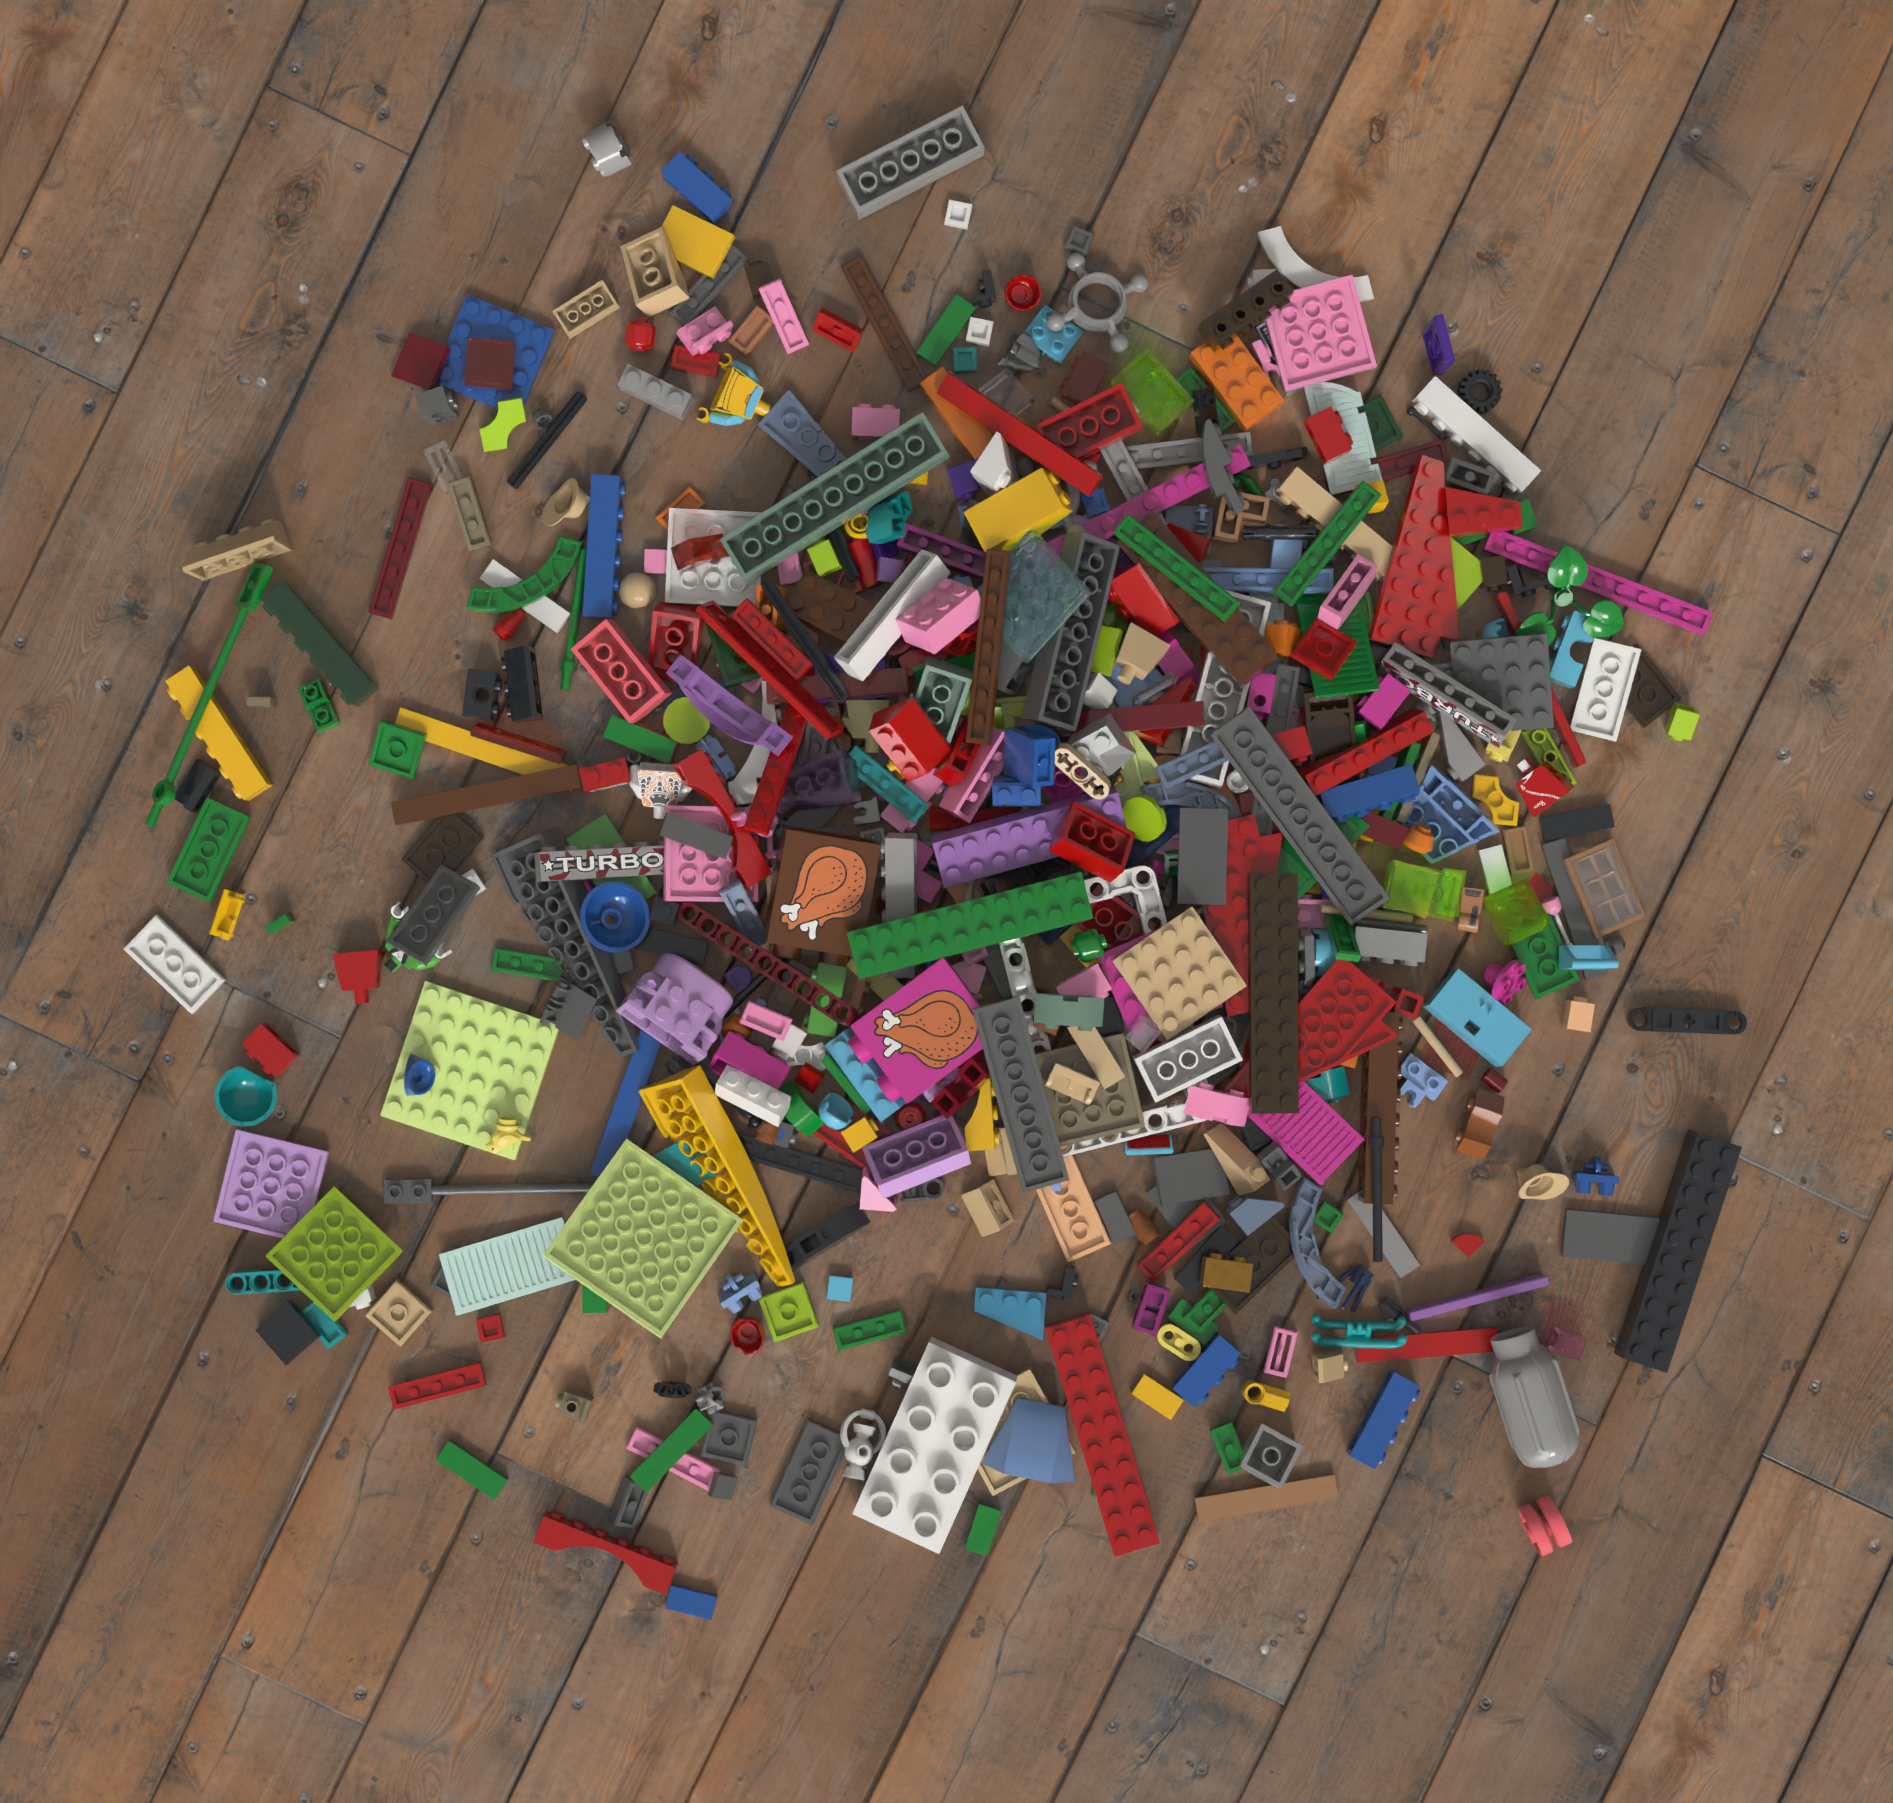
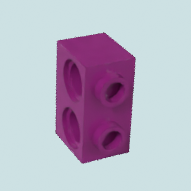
(1150, 1308)

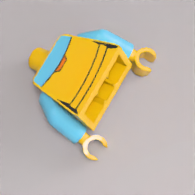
(736, 396)

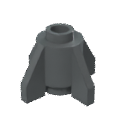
(1021, 354)

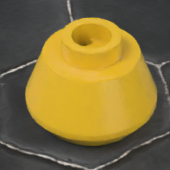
(858, 521)

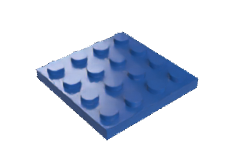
(490, 322)

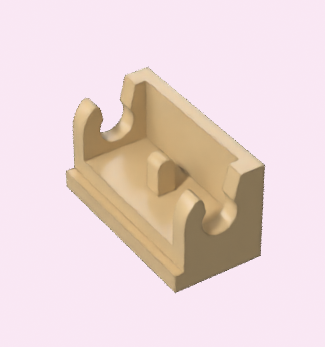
(1072, 1083)

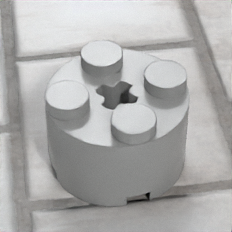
(607, 148)

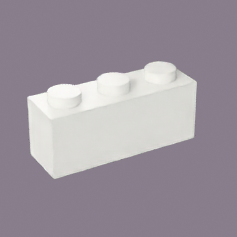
(752, 1095)

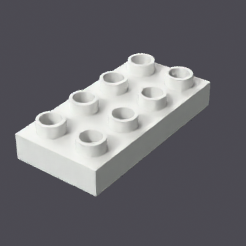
(935, 1445)

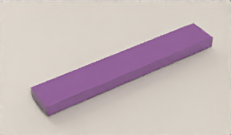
(1477, 1296)

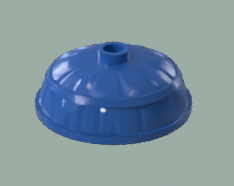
(628, 914)

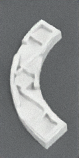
(1296, 270)

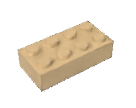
(586, 309)

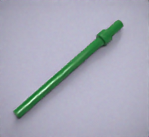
(568, 665)

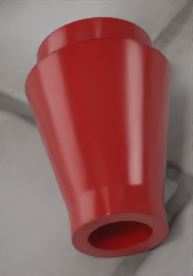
(508, 625)

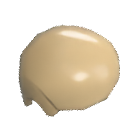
(637, 590)

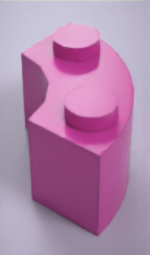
(1176, 660)

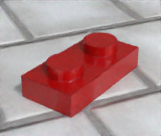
(837, 329)

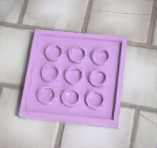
(269, 1183)

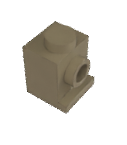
(582, 1402)

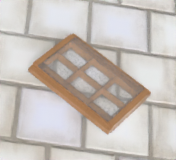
(1604, 888)

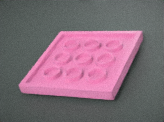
(1320, 335)
(696, 874)

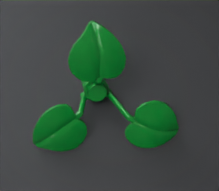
(1566, 570)

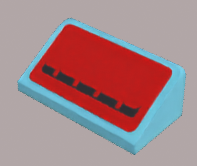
(1149, 1145)

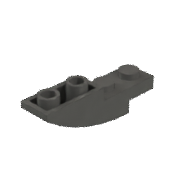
(1214, 459)

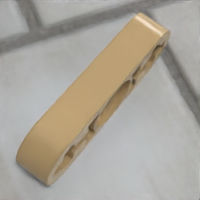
(1081, 761)

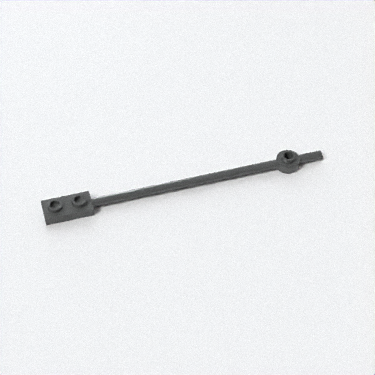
(422, 1189)

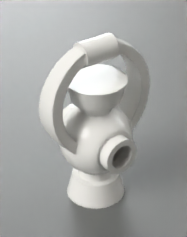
(859, 1450)

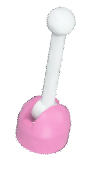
(1552, 907)

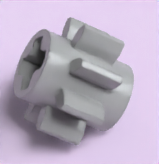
(710, 1398)

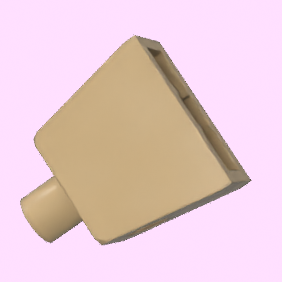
(1139, 654)

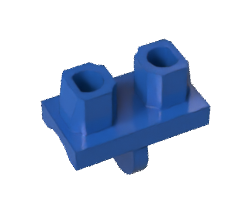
(1606, 1181)

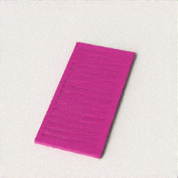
(1314, 1137)

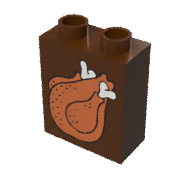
(820, 892)

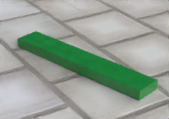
(1327, 543)
(1176, 568)

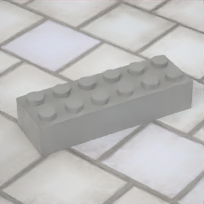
(910, 162)

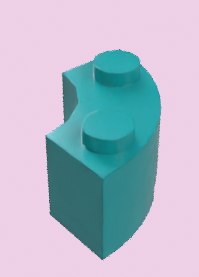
(888, 518)
(1330, 1084)

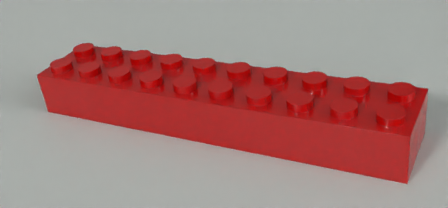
(1102, 1433)

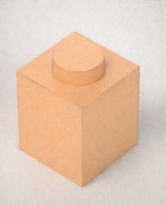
(1578, 1014)

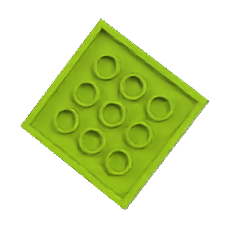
(334, 1254)

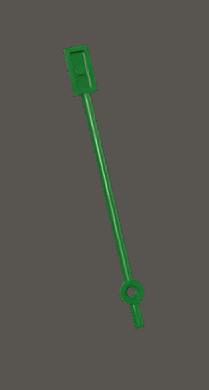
(248, 600)

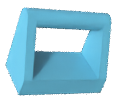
(1587, 957)

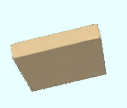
(398, 1312)

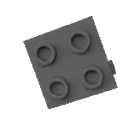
(567, 1008)

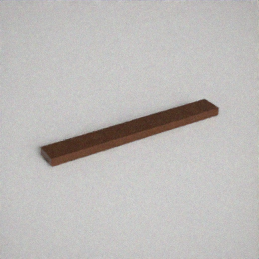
(988, 646)
(486, 795)

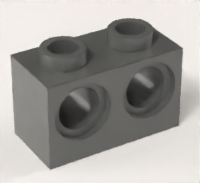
(437, 405)

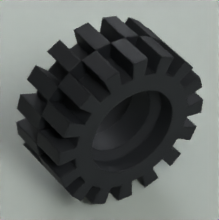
(1489, 381)

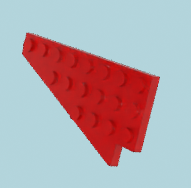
(1229, 922)

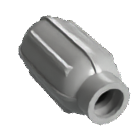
(1533, 1399)

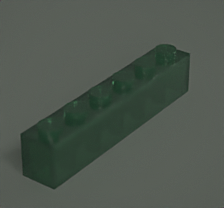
(319, 643)

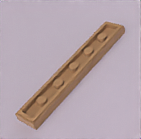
(1266, 1497)

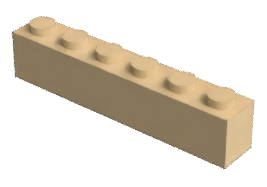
(1320, 507)

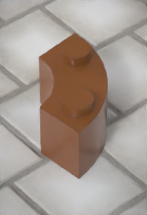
(1479, 1124)

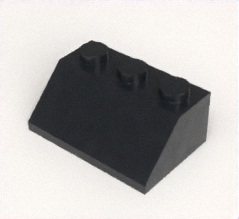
(522, 684)

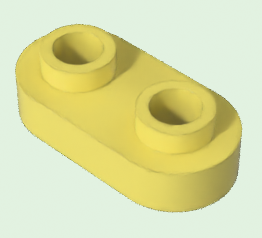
(1178, 1341)

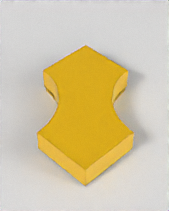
(1501, 808)

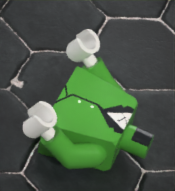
(398, 957)

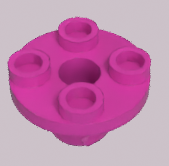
(1505, 980)

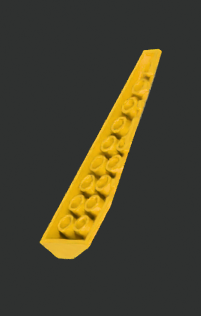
(691, 1113)

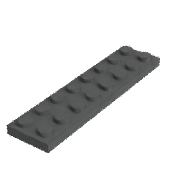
(1020, 1094)

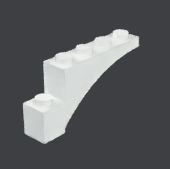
(746, 782)

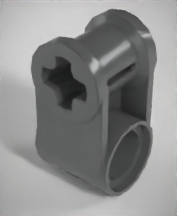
(921, 1191)

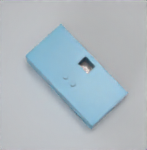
(1477, 1017)

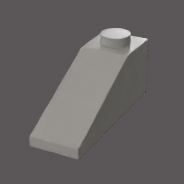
(1457, 751)

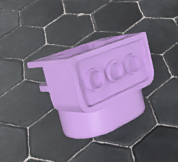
(678, 1006)

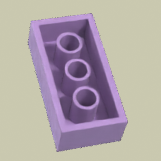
(916, 1155)

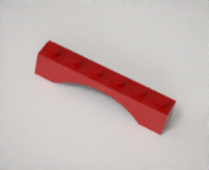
(1392, 738)
(747, 861)
(560, 1533)

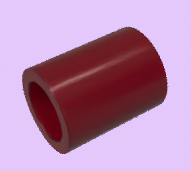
(1494, 1080)

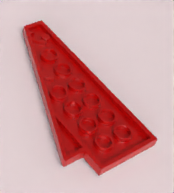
(1419, 583)
(1335, 1022)

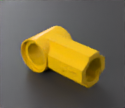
(1267, 1395)

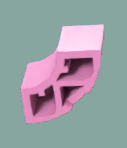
(1217, 1105)

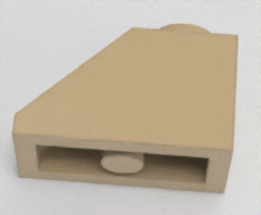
(1328, 1365)

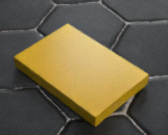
(696, 241)

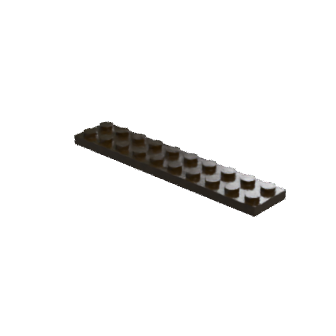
(1273, 993)

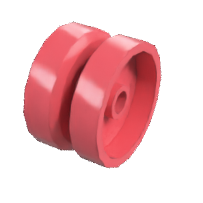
(1542, 1526)

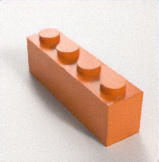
(969, 432)

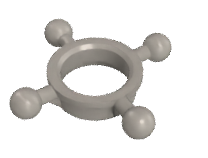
(1118, 341)
(1026, 466)

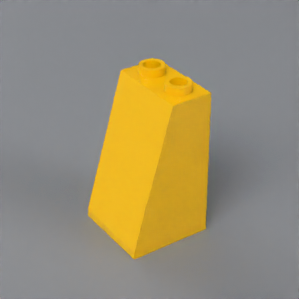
(1026, 505)

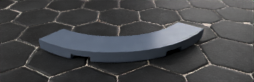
(1190, 795)
(1305, 1245)

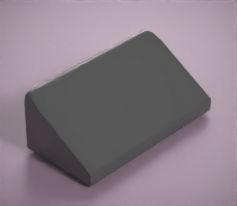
(627, 1504)

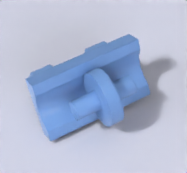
(736, 1288)

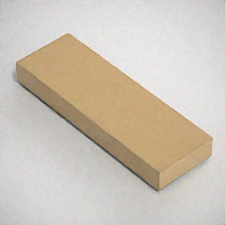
(1097, 1055)

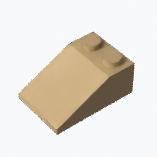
(654, 273)

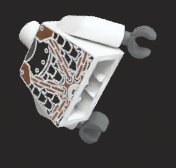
(656, 784)

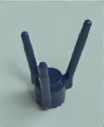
(1361, 1278)

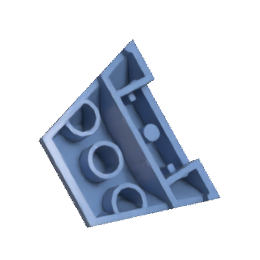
(1450, 815)
(1033, 1443)

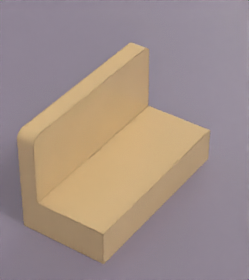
(1000, 1159)
(988, 1208)

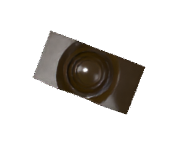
(1330, 726)

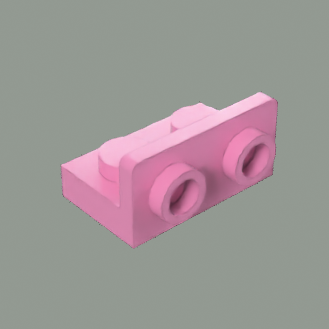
(705, 331)
(1309, 912)

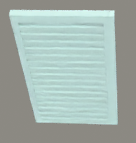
(502, 1267)

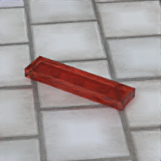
(519, 742)

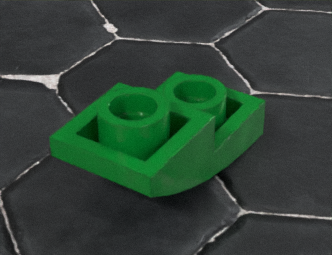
(319, 706)

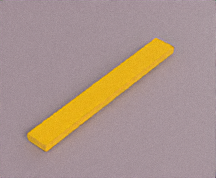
(461, 741)

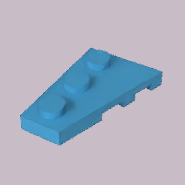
(1013, 1307)

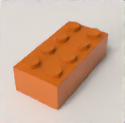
(1237, 383)

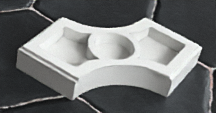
(806, 1054)

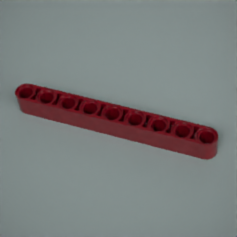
(777, 966)

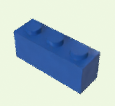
(697, 187)
(1206, 1370)

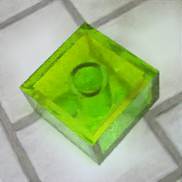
(1515, 912)

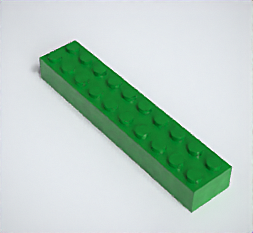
(970, 925)

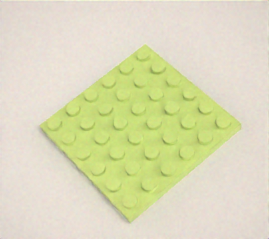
(484, 1065)
(643, 1238)

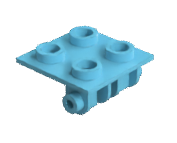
(1053, 343)

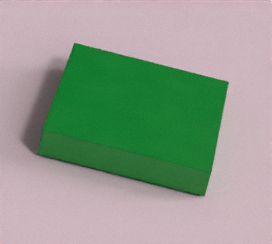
(397, 749)

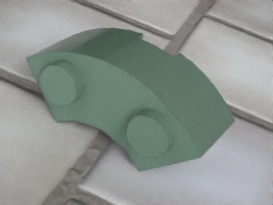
(1069, 1011)

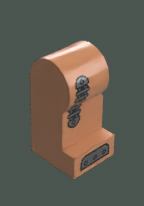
(1471, 909)

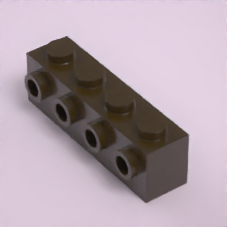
(1245, 311)

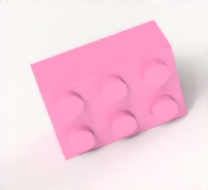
(940, 615)

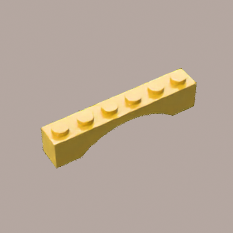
(980, 1128)

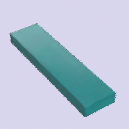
(888, 786)

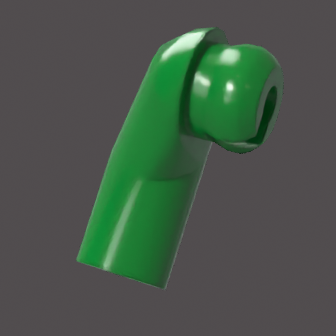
(1247, 482)

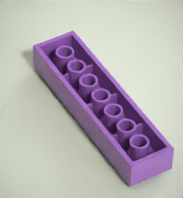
(1010, 839)

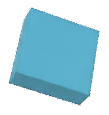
(839, 1288)

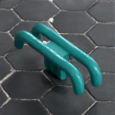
(1358, 1333)

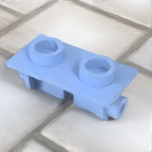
(723, 766)

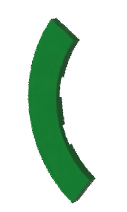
(530, 589)

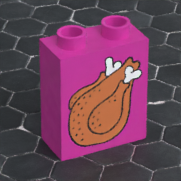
(919, 1032)

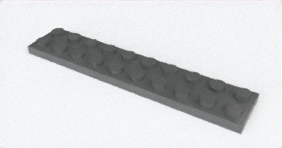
(1299, 815)

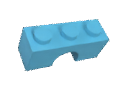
(1563, 668)

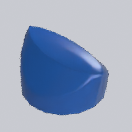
(418, 1076)

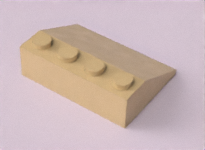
(237, 550)

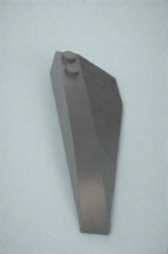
(555, 916)

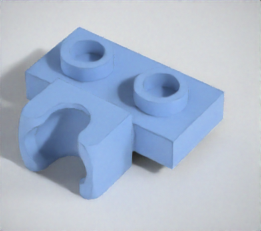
(1419, 1080)

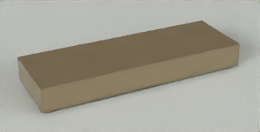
(469, 513)

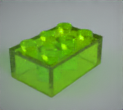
(1153, 392)
(1421, 890)

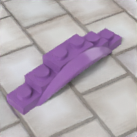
(725, 709)

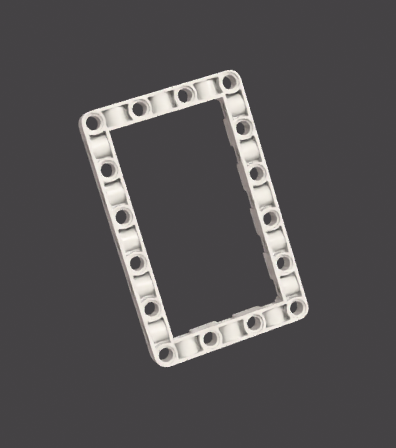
(1021, 983)

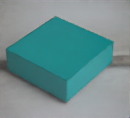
(965, 359)

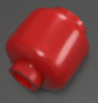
(640, 334)

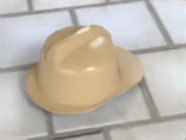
(566, 502)
(1539, 1183)

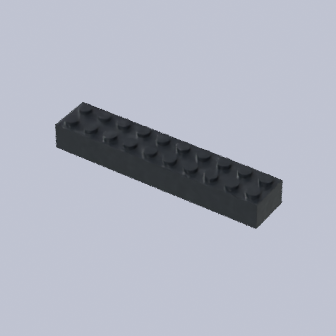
(1677, 1251)

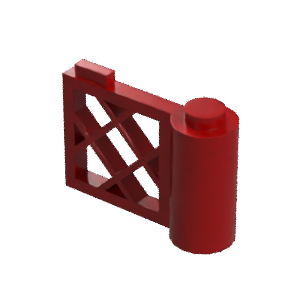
(865, 562)

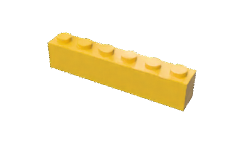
(220, 736)

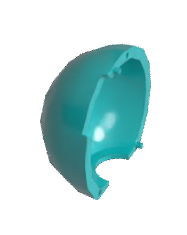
(244, 1097)

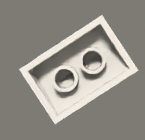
(995, 467)

